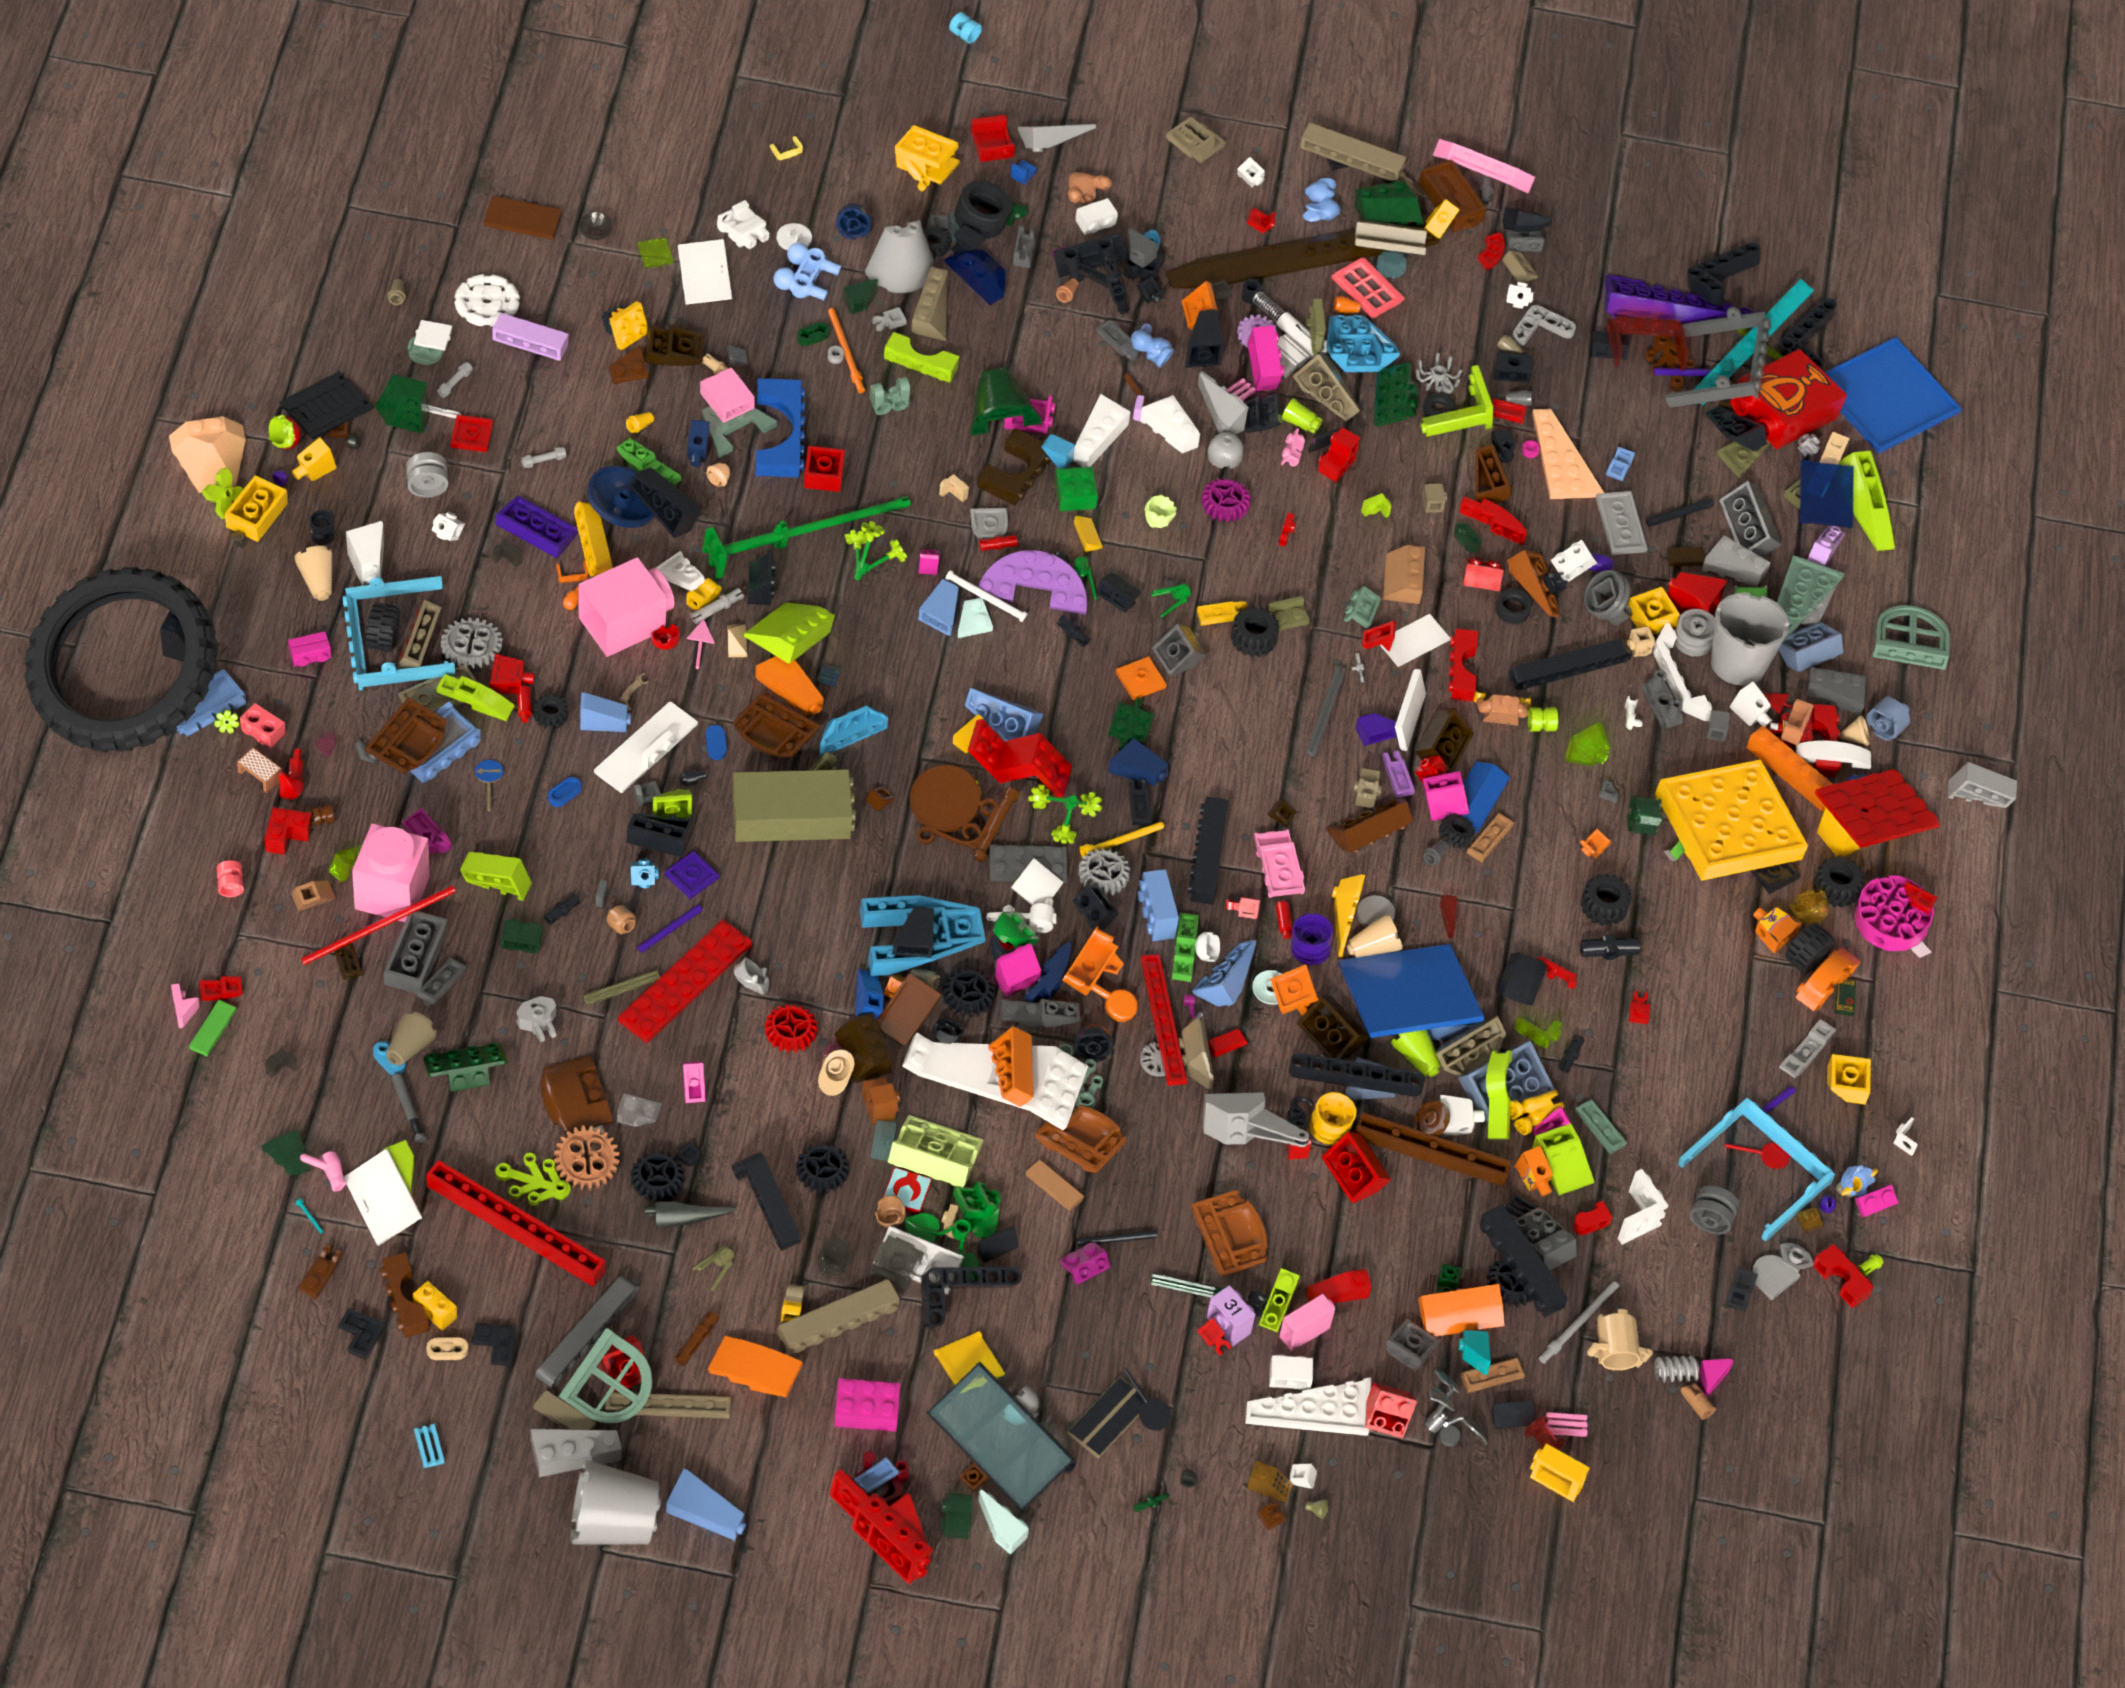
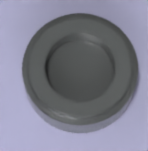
(1449, 1436)

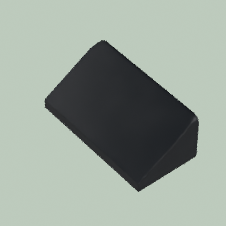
(998, 1244)
(1513, 1414)

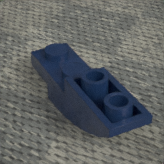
(1053, 973)

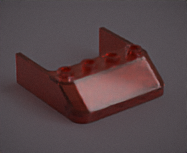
(1646, 326)

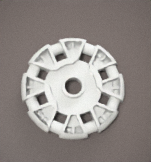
(486, 312)

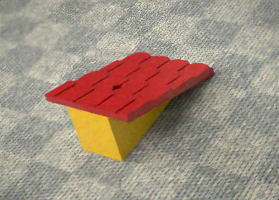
(1871, 812)

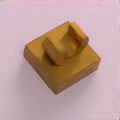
(1809, 1219)

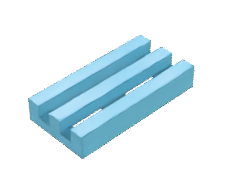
(425, 1430)

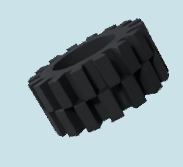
(939, 235)
(551, 719)
(1456, 831)

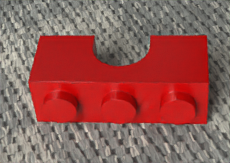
(1834, 1262)

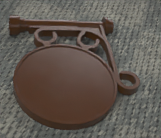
(949, 800)

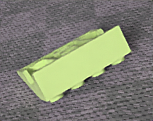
(935, 1151)

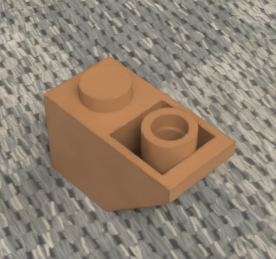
(312, 894)

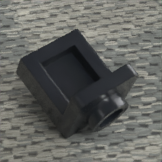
(1150, 290)

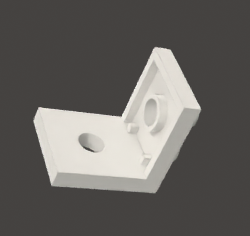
(1651, 1204)

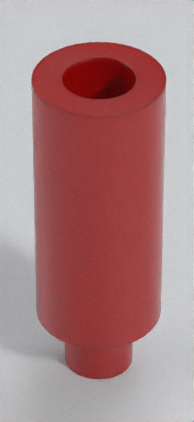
(524, 703)
(1284, 919)

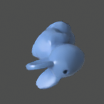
(1321, 195)
(1157, 349)

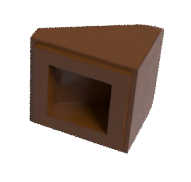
(879, 798)

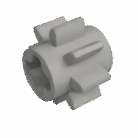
(1808, 444)

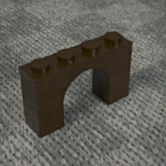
(1014, 486)

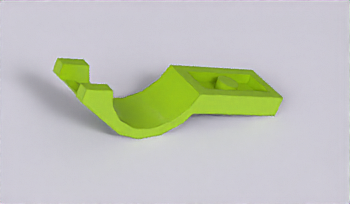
(1498, 1096)

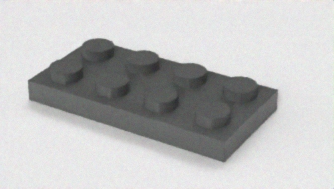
(1009, 861)

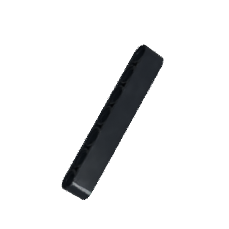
(1570, 664)
(1349, 1068)

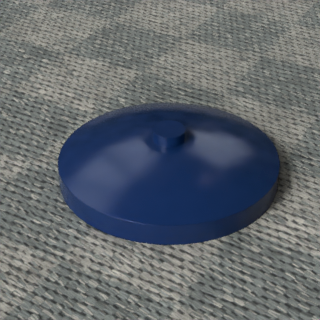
(615, 500)

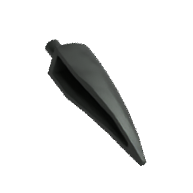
(677, 1214)

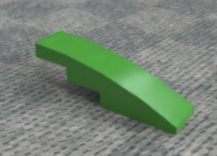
(1185, 947)

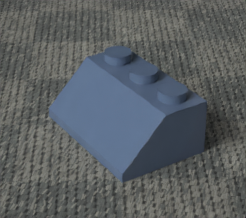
(1811, 646)

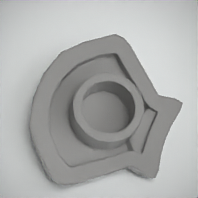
(1795, 1256)

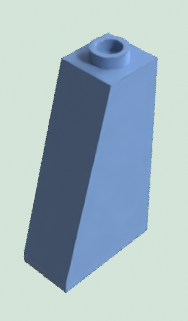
(703, 1506)

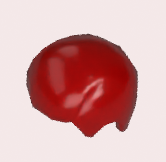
(666, 638)

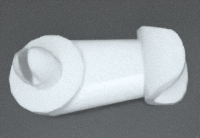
(1630, 714)

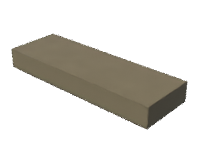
(563, 1413)

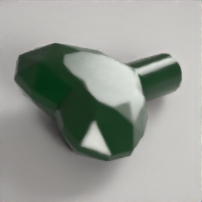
(1017, 212)

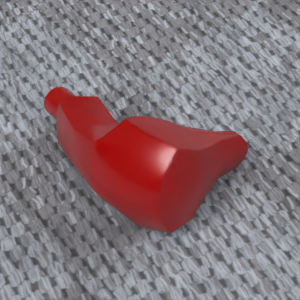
(291, 784)

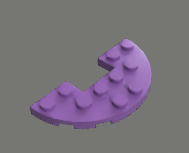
(1036, 571)

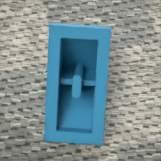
(1059, 451)

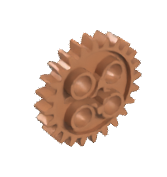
(604, 1156)

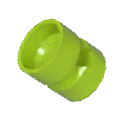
(1543, 719)

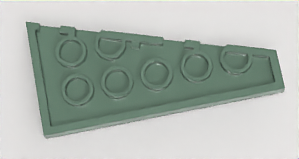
(1805, 589)

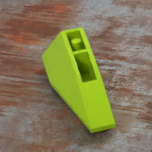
(1869, 500)

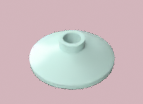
(1262, 984)

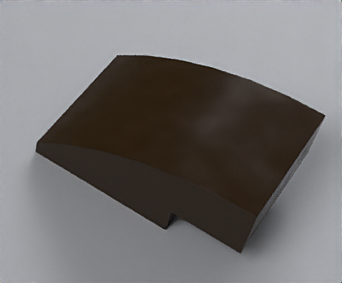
(674, 346)

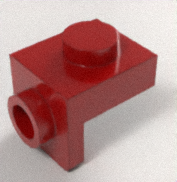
(1260, 220)

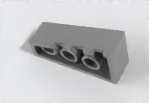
(567, 1449)

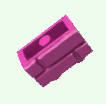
(309, 649)

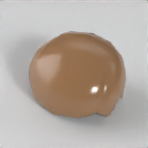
(890, 1211)

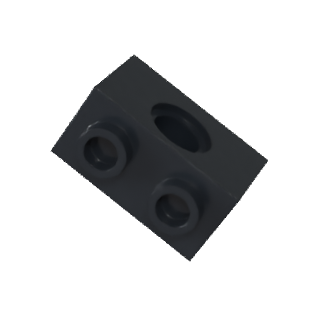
(1513, 367)

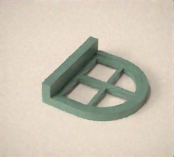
(1912, 652)
(589, 1367)

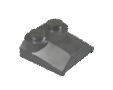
(1411, 1344)

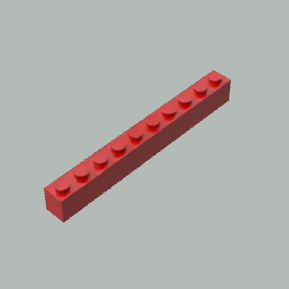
(516, 1223)

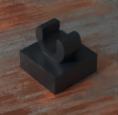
(1555, 582)

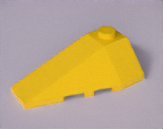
(1345, 907)

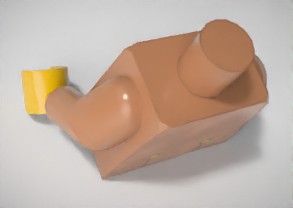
(1502, 708)

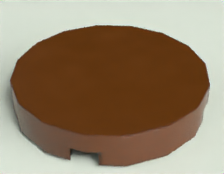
(1432, 1118)

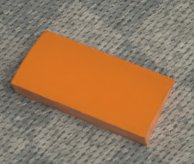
(1462, 1310)

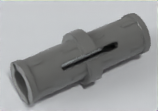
(1486, 190)

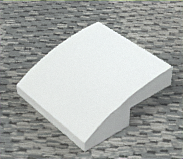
(1036, 883)

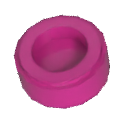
(1530, 449)

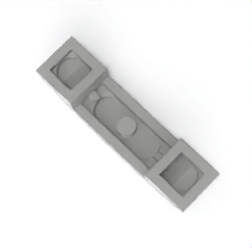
(1808, 1050)

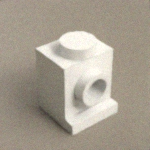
(1251, 167)

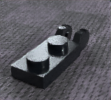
(1139, 804)

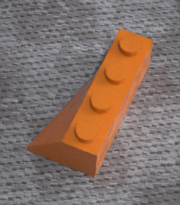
(1014, 1065)

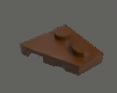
(629, 367)

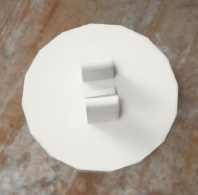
(792, 234)

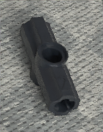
(1609, 947)

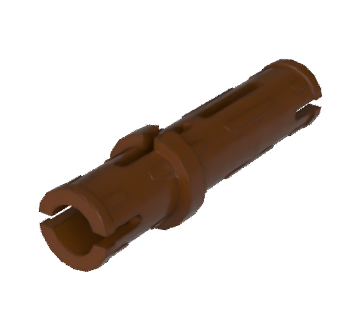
(701, 1332)

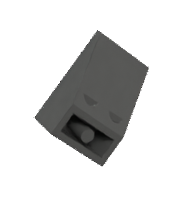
(1547, 1238)

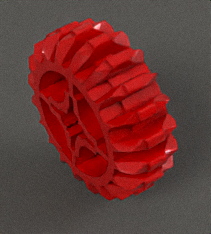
(781, 1033)

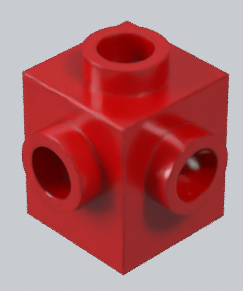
(1431, 767)

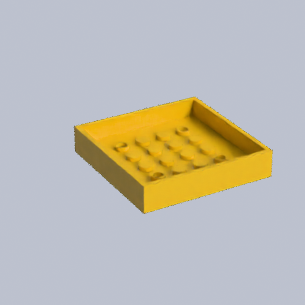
(1731, 819)

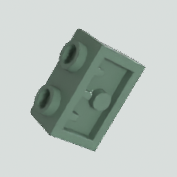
(1362, 606)

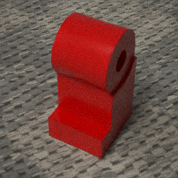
(1593, 1220)

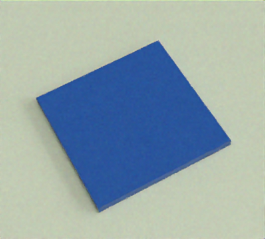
(1891, 395)
(1410, 990)

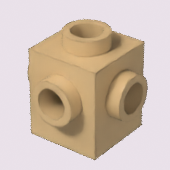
(1641, 642)

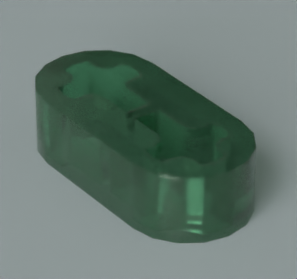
(1467, 537)

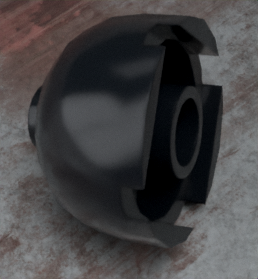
(1093, 1043)

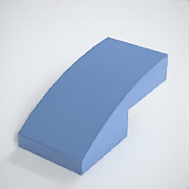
(1620, 464)

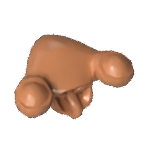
(1083, 187)

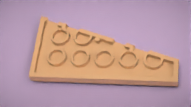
(1562, 464)

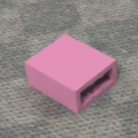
(727, 395)
(1307, 1322)

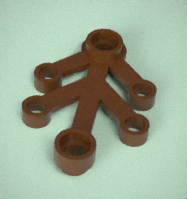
(1664, 344)

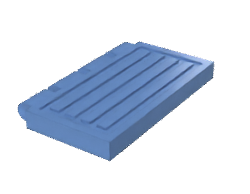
(221, 696)

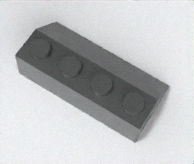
(1750, 519)

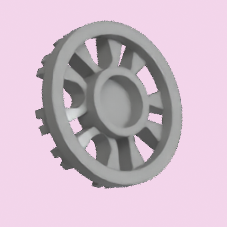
(1155, 1060)

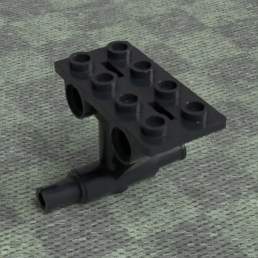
(1081, 259)

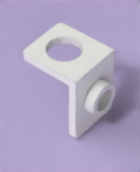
(1901, 1131)

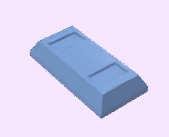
(876, 1475)

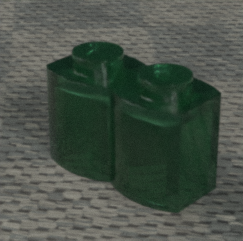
(521, 936)
(957, 1515)

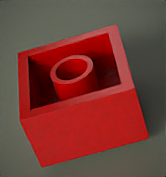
(824, 468)

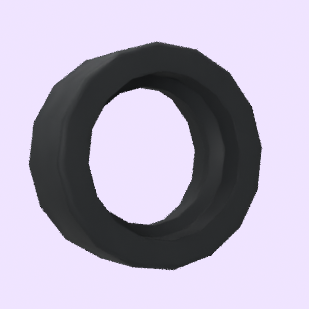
(1515, 595)

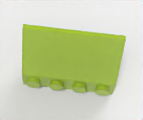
(791, 630)

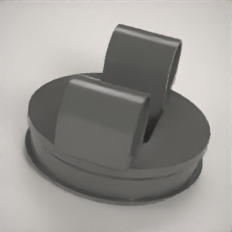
(1615, 608)

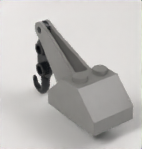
(1242, 1116)

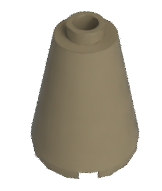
(410, 1037)

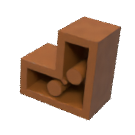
(880, 1100)

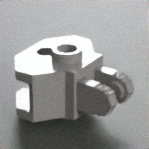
(537, 1018)

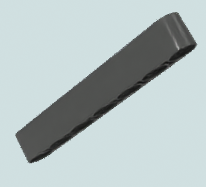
(587, 1332)

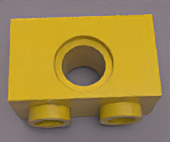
(436, 1305)

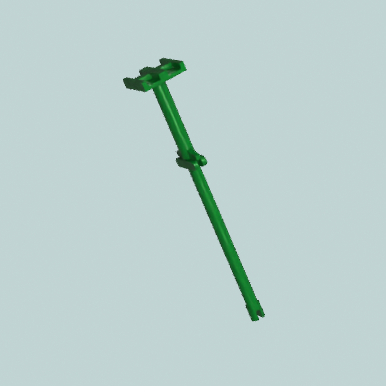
(780, 535)

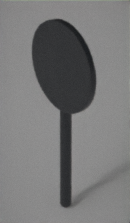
(1153, 1412)

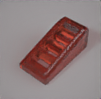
(1448, 909)

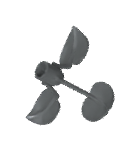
(1439, 1417)

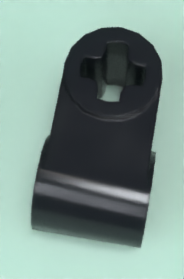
(1503, 444)

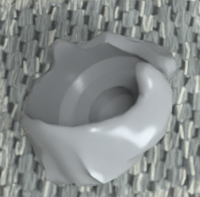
(752, 976)

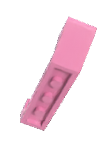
(1484, 165)

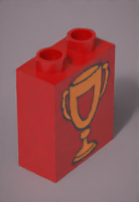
(1792, 399)

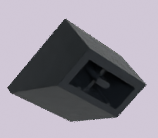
(761, 580)

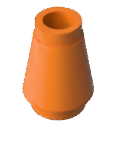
(1345, 305)

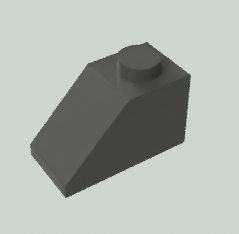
(1140, 248)

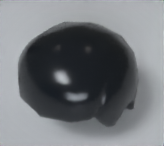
(947, 1030)

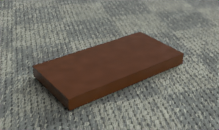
(522, 217)

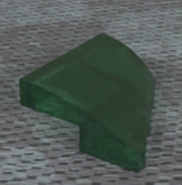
(287, 1152)

